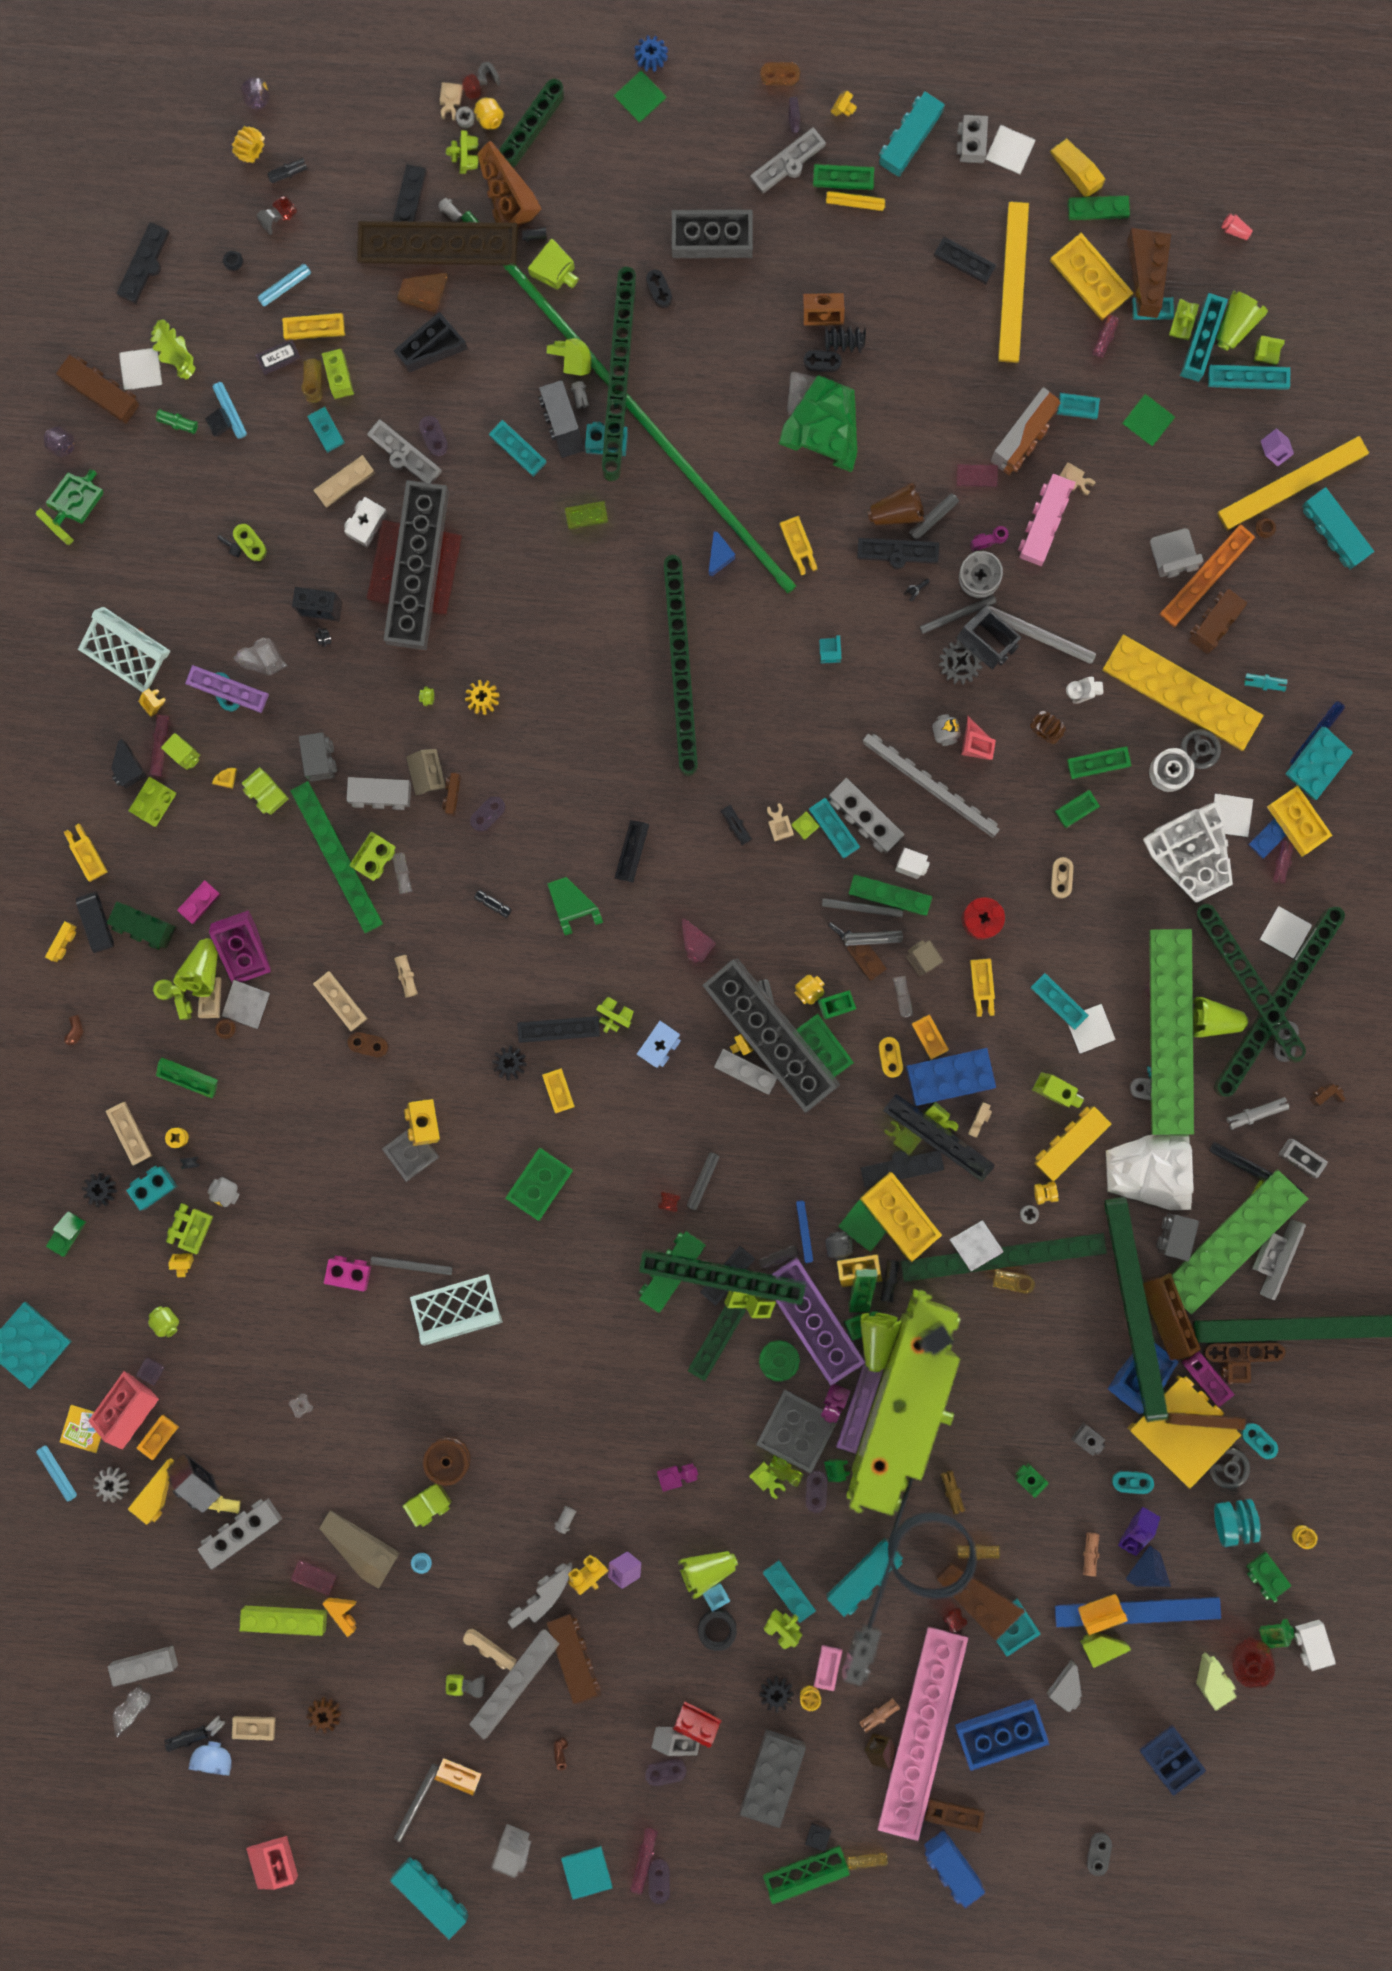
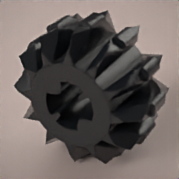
(509, 1055)
(103, 1183)
(782, 1698)

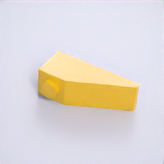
(1078, 168)
(153, 1497)

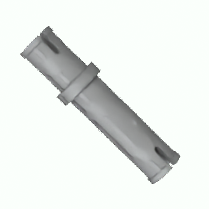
(1249, 1116)

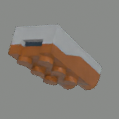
(1024, 434)

